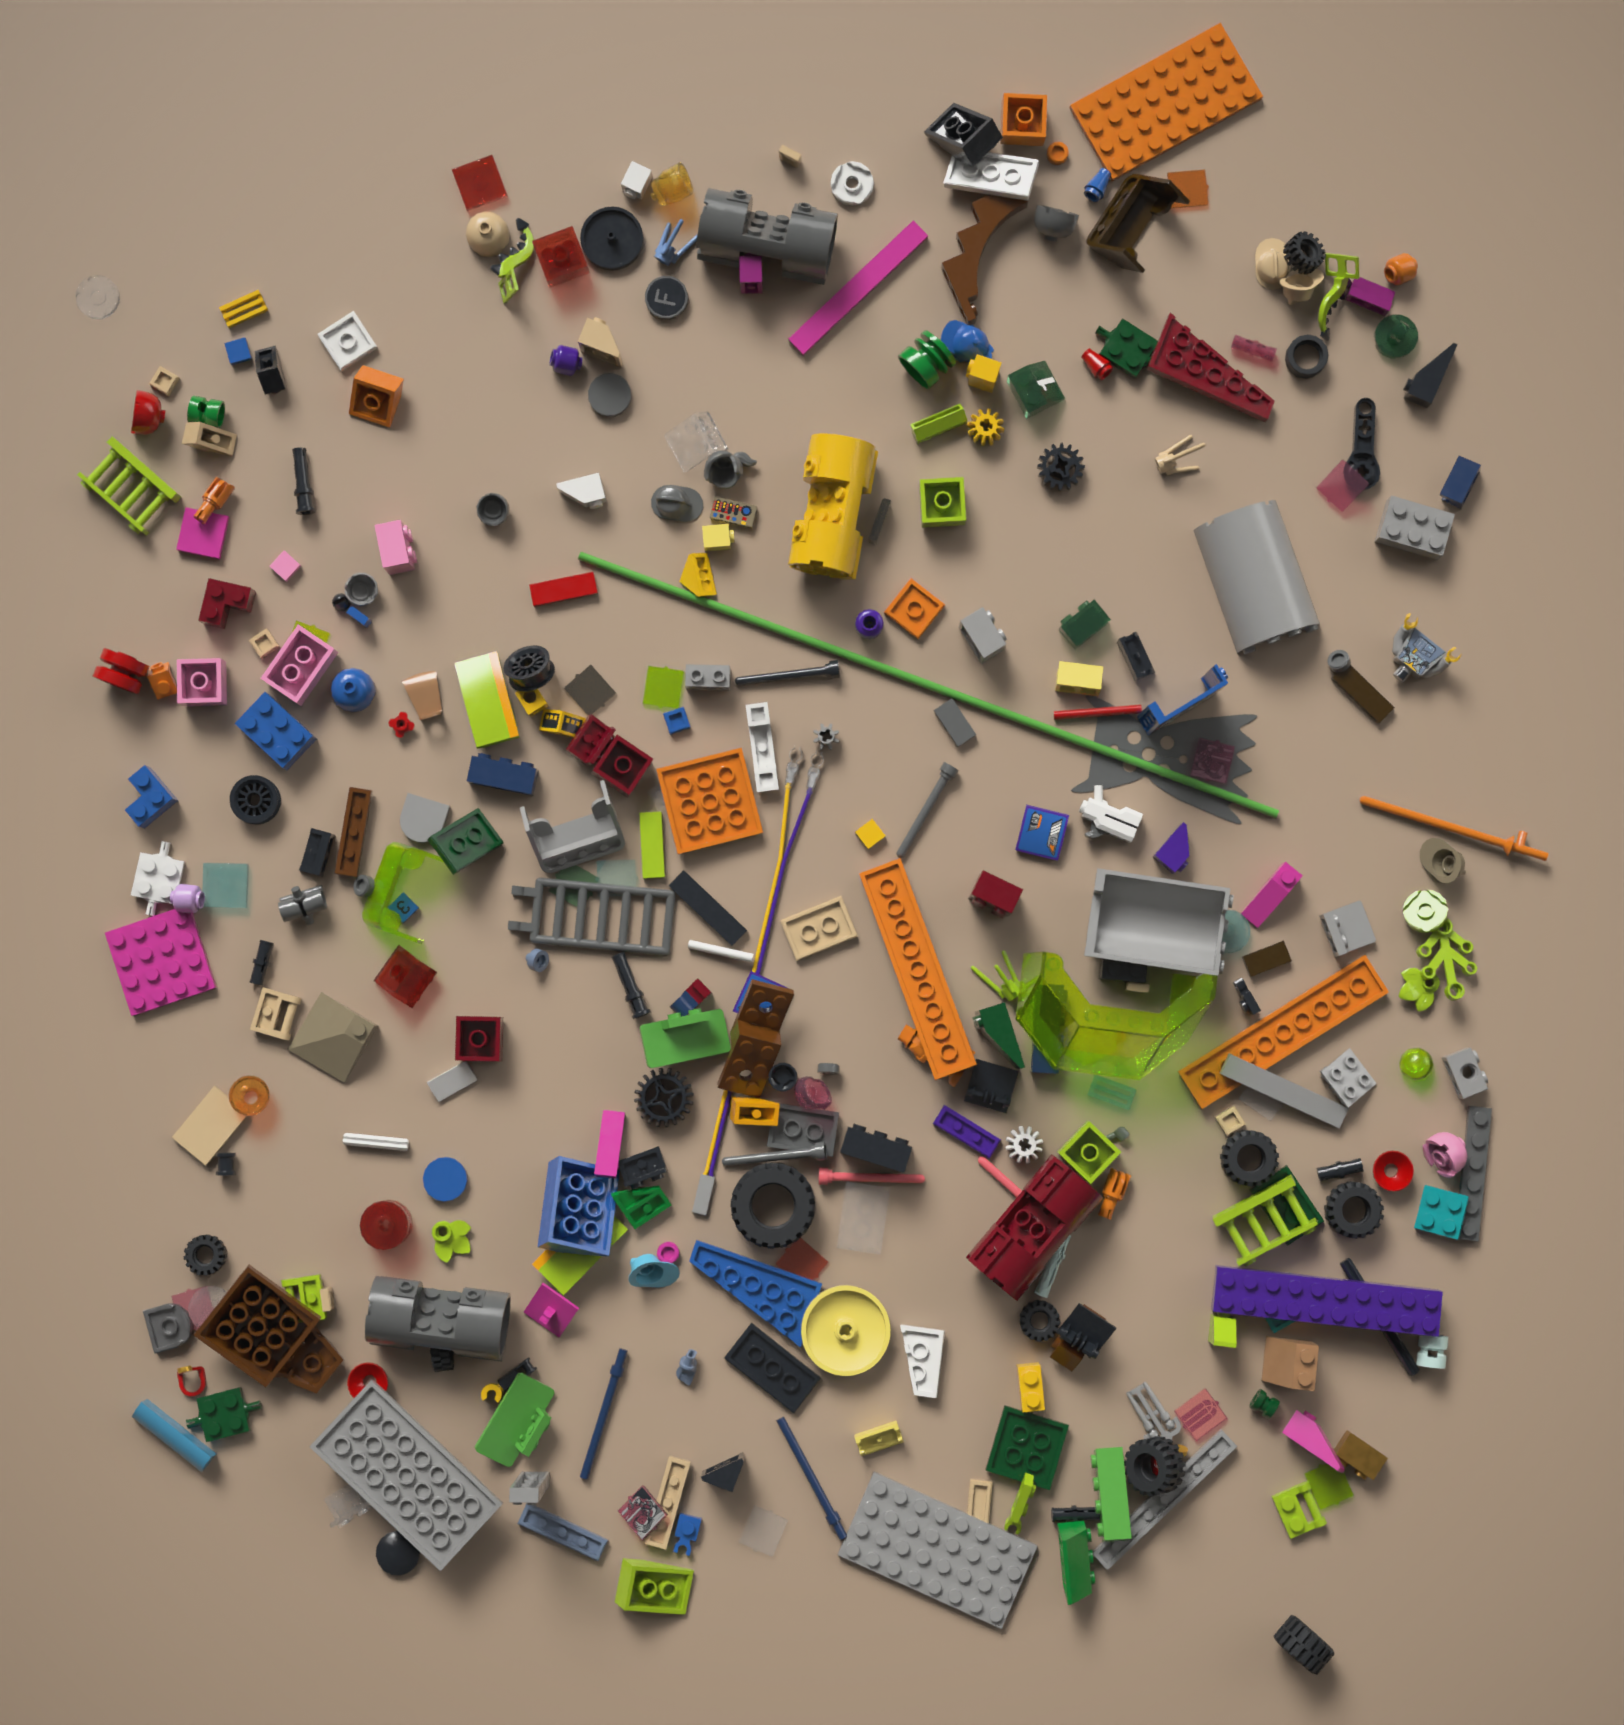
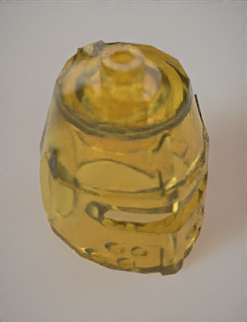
(672, 185)

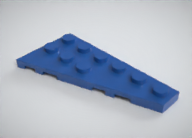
(765, 1289)

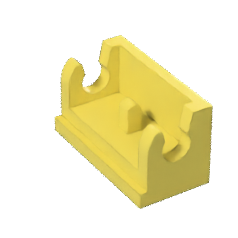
(1079, 678)
(878, 1438)

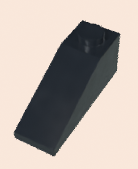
(1425, 383)

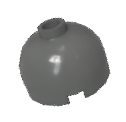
(1055, 222)

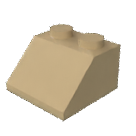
(598, 342)

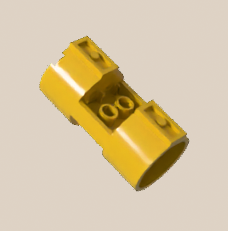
(838, 473)

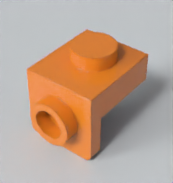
(162, 680)

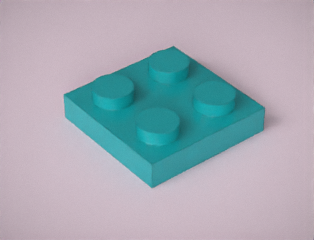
(1441, 1212)

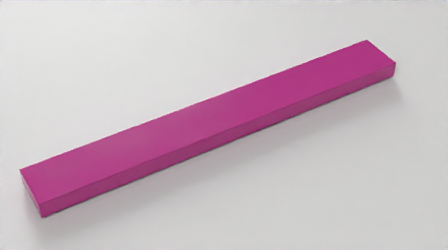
(858, 288)

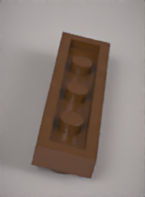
(353, 832)

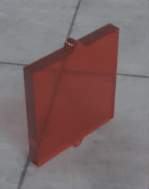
(802, 1260)

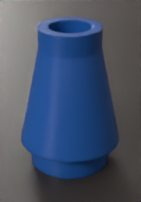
(1097, 185)

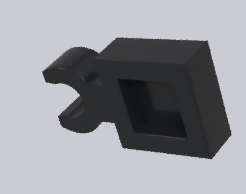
(1248, 1002)

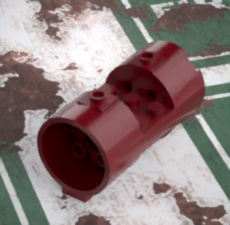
(1034, 1227)

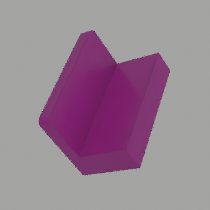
(1370, 296)

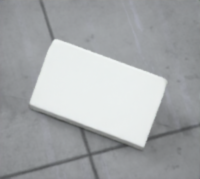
(452, 1081)

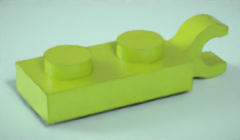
(1020, 1506)

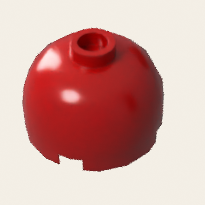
(146, 413)

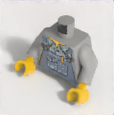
(1418, 654)

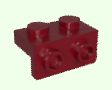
(591, 740)

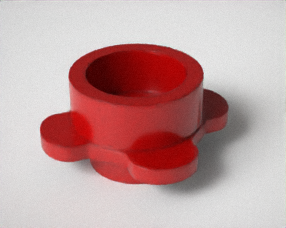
(395, 724)

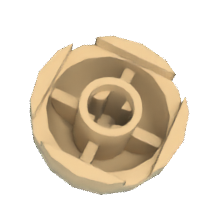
(487, 234)

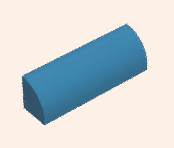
(173, 1435)

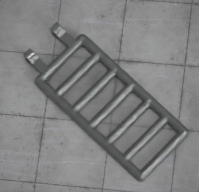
(600, 942)

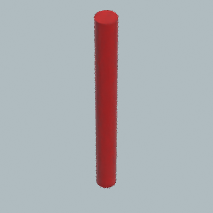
(1097, 712)

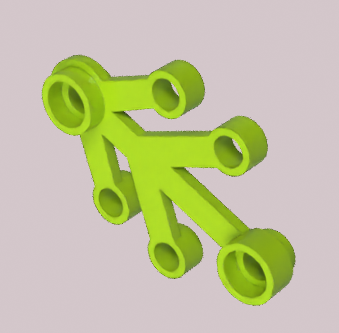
(1447, 955)

